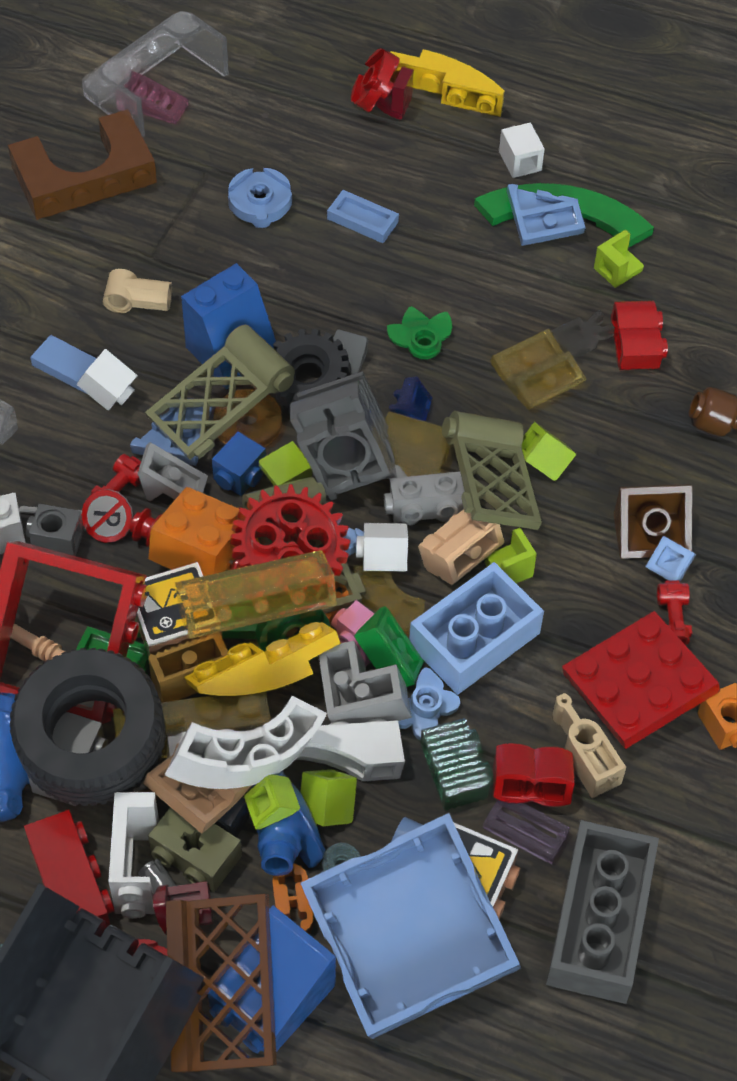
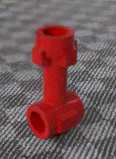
(126, 470)
(674, 596)

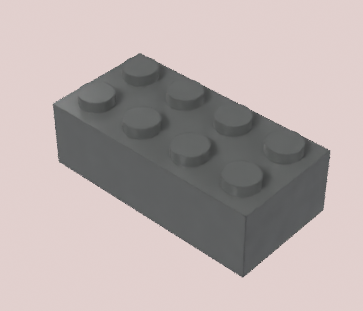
(603, 912)

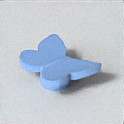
(429, 703)

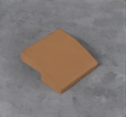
(195, 804)

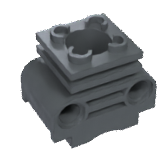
(343, 434)

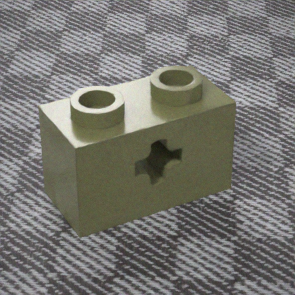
(211, 863)

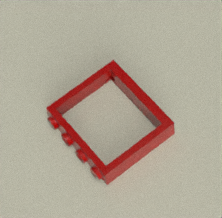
(124, 628)

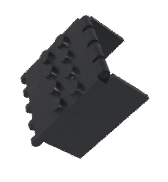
(81, 999)

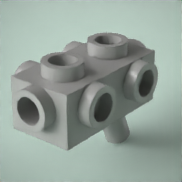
(424, 497)

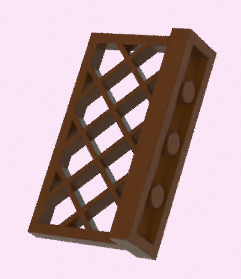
(185, 948)

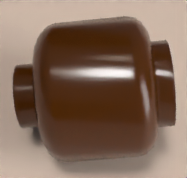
(714, 411)

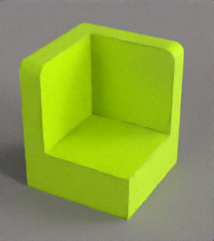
(615, 261)
(546, 451)
(285, 465)
(515, 559)
(329, 796)

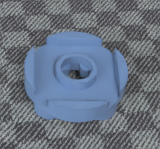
(260, 210)

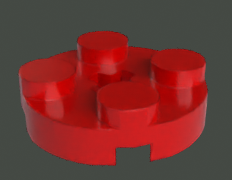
(376, 80)

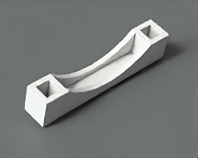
(361, 749)

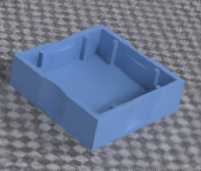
(410, 926)

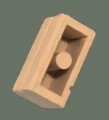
(459, 546)

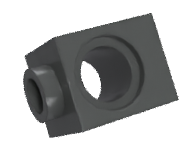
(50, 518)

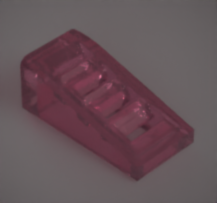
(143, 86)

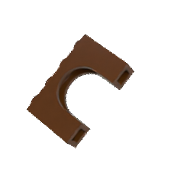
(56, 190)

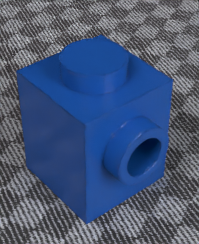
(238, 464)

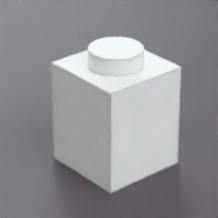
(521, 150)
(107, 380)
(383, 547)

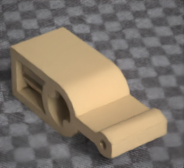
(594, 762)

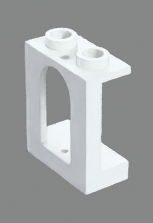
(133, 819)

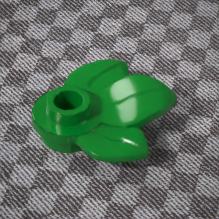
(420, 331)

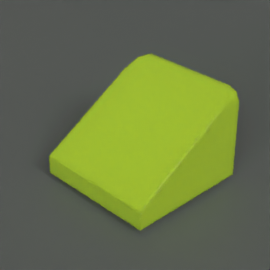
(271, 801)

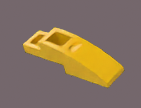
(456, 81)
(255, 671)

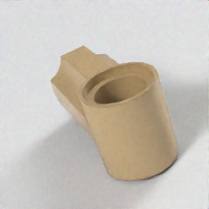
(128, 291)

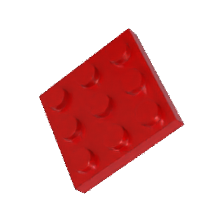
(640, 679)

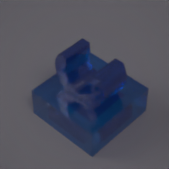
(412, 399)

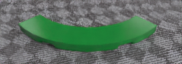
(604, 211)

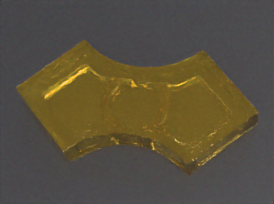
(383, 592)

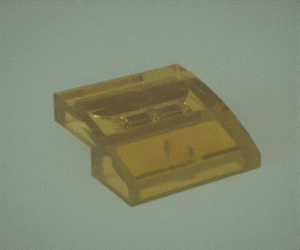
(537, 369)
(416, 445)

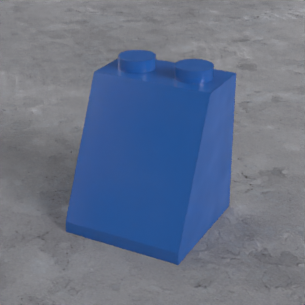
(219, 308)
(301, 979)

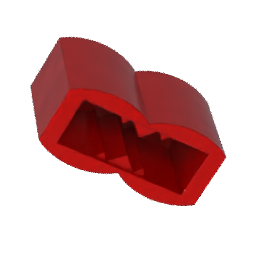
(638, 335)
(533, 775)

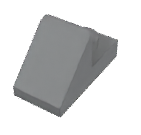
(167, 474)

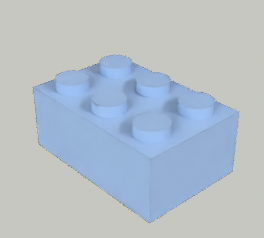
(476, 628)

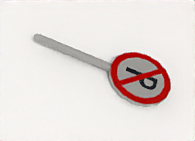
(103, 514)

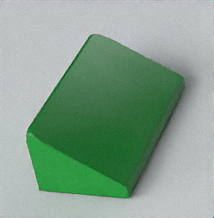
(389, 646)

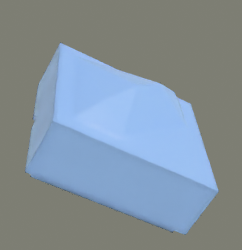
(670, 560)

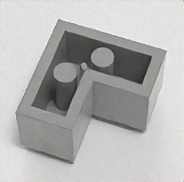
(361, 695)

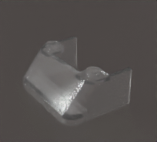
(183, 29)

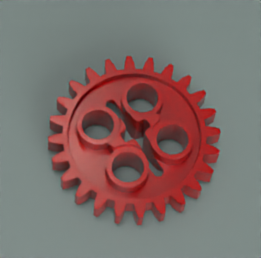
(313, 523)

